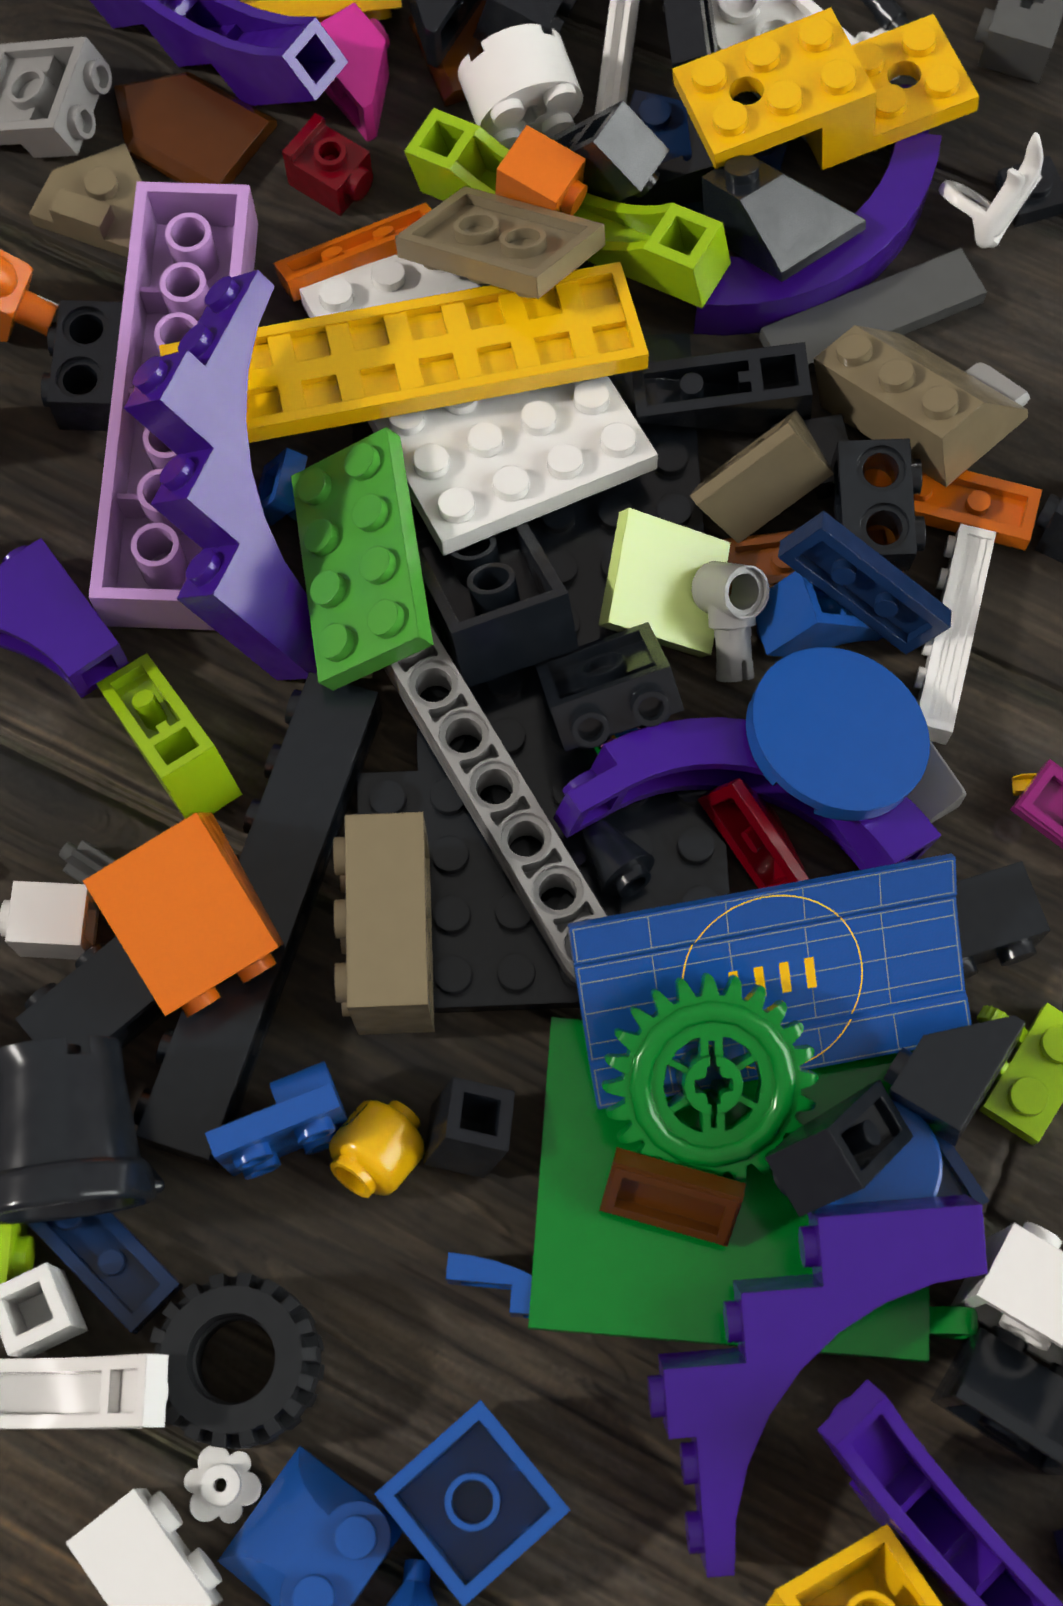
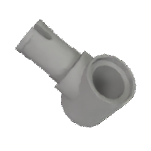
(731, 615)

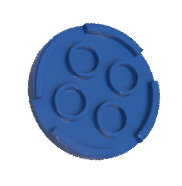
(838, 733)

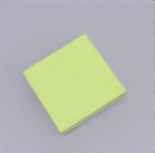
(653, 580)

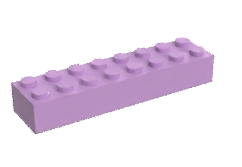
(178, 249)

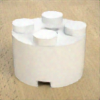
(521, 82)

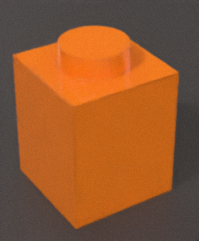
(542, 173)

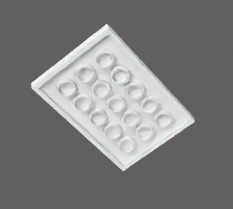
(499, 457)

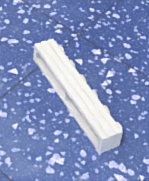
(949, 652)

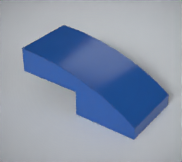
(487, 1273)

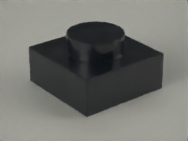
(1044, 200)

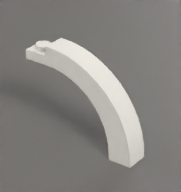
(83, 1392)

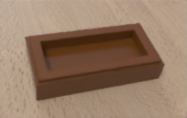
(672, 1197)

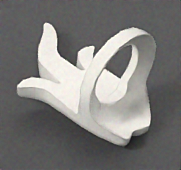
(994, 218)

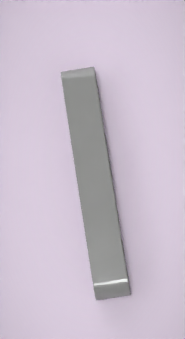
(502, 822)

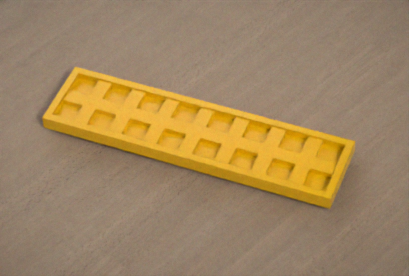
(439, 352)

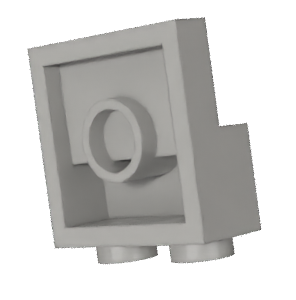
(50, 94)

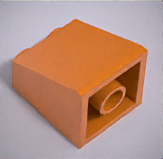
(186, 914)

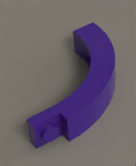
(753, 299)
(708, 755)

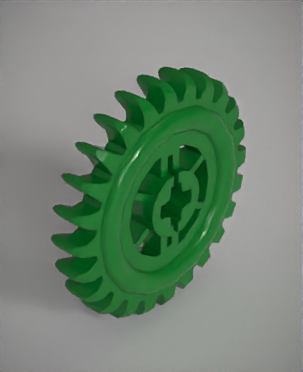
(710, 1018)

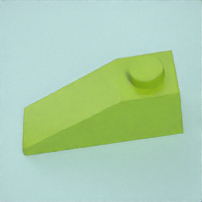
(169, 738)

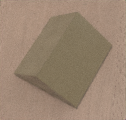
(763, 479)

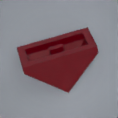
(753, 834)

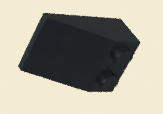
(496, 603)

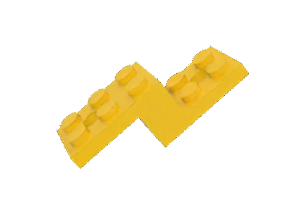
(824, 89)

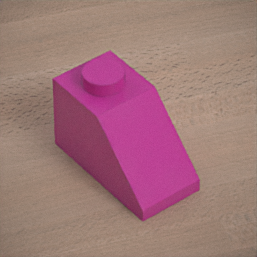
(363, 81)

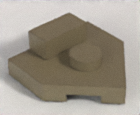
(91, 200)

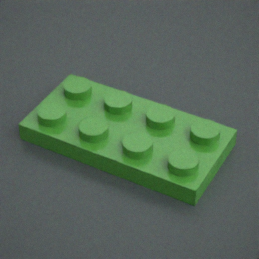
(361, 560)

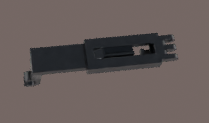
(690, 37)

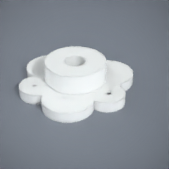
(241, 1489)

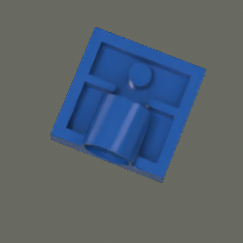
(303, 1117)

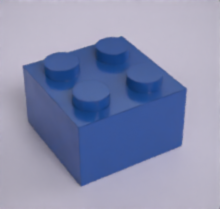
(472, 1502)

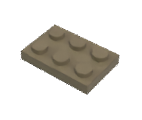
(501, 242)

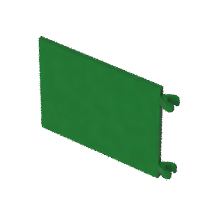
(655, 1284)

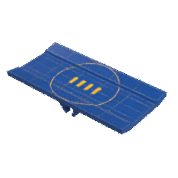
(852, 954)

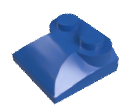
(311, 1538)

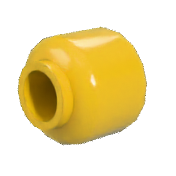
(376, 1148)

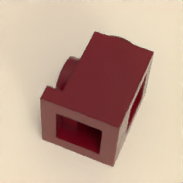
(327, 166)

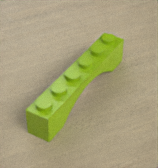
(656, 244)

